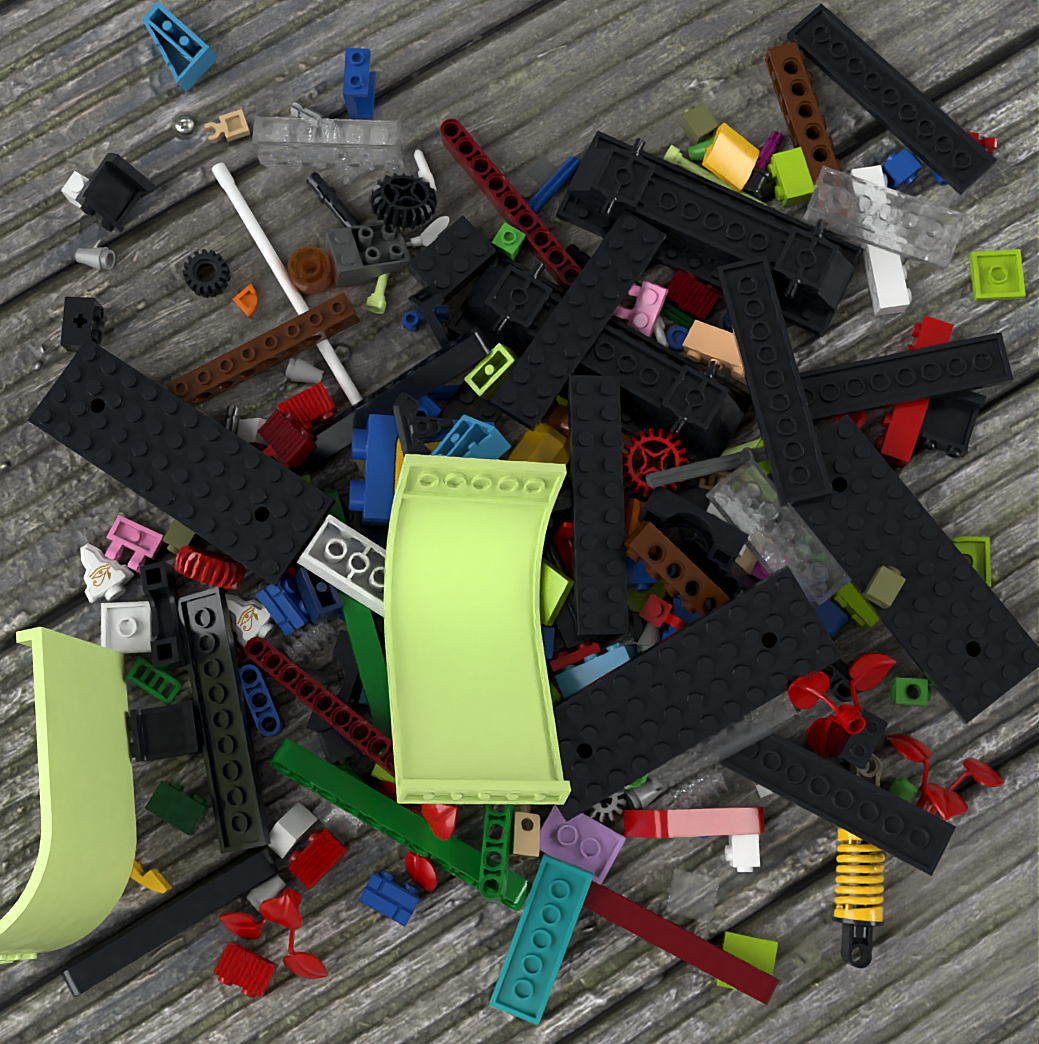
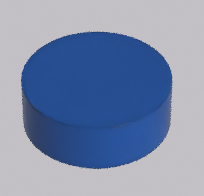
(676, 337)

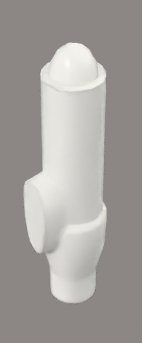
(424, 170)
(659, 333)

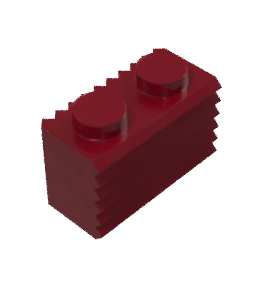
(691, 295)
(287, 438)

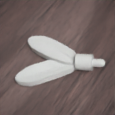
(429, 233)

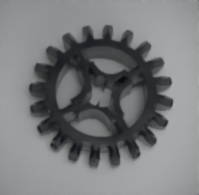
(403, 201)

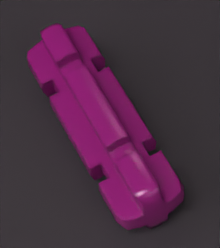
(768, 150)

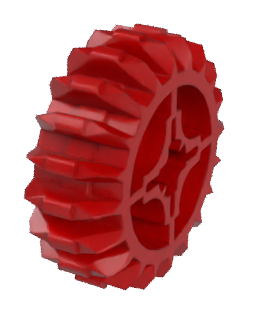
(639, 446)
(209, 567)

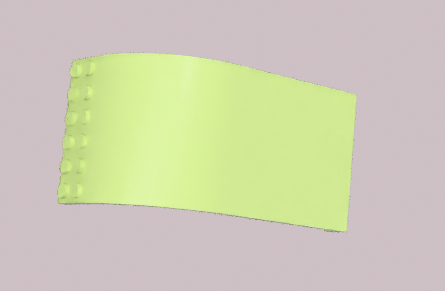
(467, 633)
(83, 796)

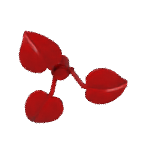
(823, 733)
(937, 797)
(442, 821)
(284, 912)

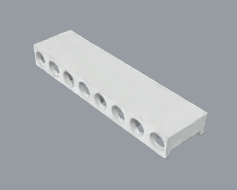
(347, 563)

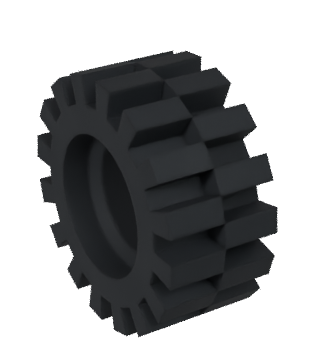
(206, 259)

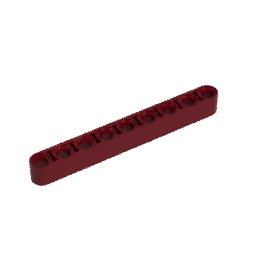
(506, 195)
(320, 700)
(680, 942)

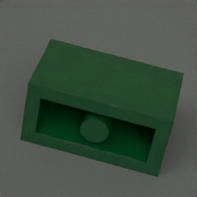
(178, 806)

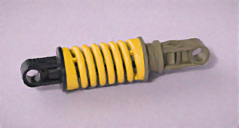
(860, 885)

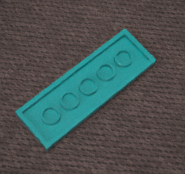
(541, 939)

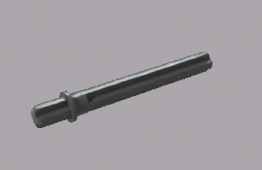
(705, 467)

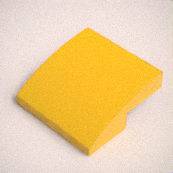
(731, 157)

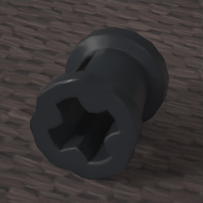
(757, 182)

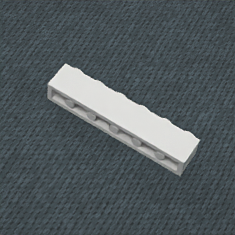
(883, 268)

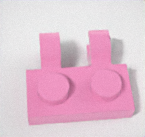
(646, 309)
(135, 537)

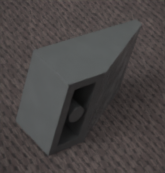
(364, 252)

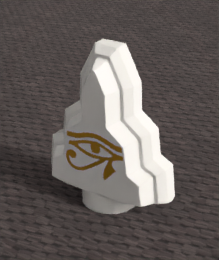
(103, 575)
(249, 619)

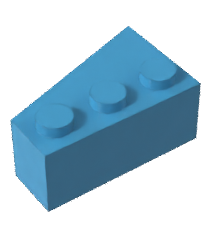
(181, 48)
(472, 440)
(595, 666)

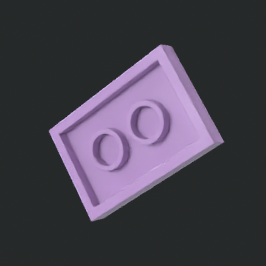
(580, 842)

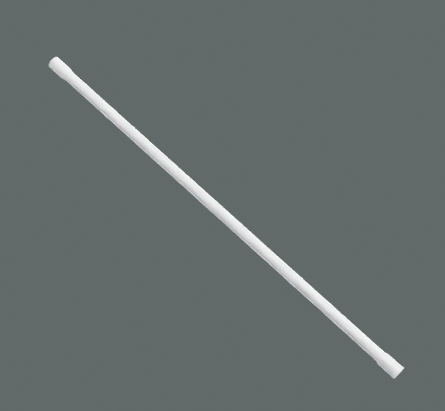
(228, 184)

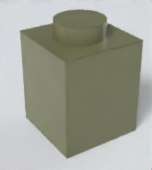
(698, 123)
(179, 536)
(884, 586)

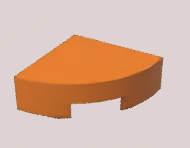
(247, 300)

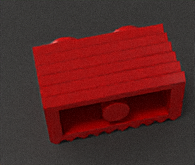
(310, 406)
(317, 858)
(245, 970)

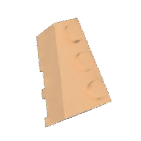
(709, 344)

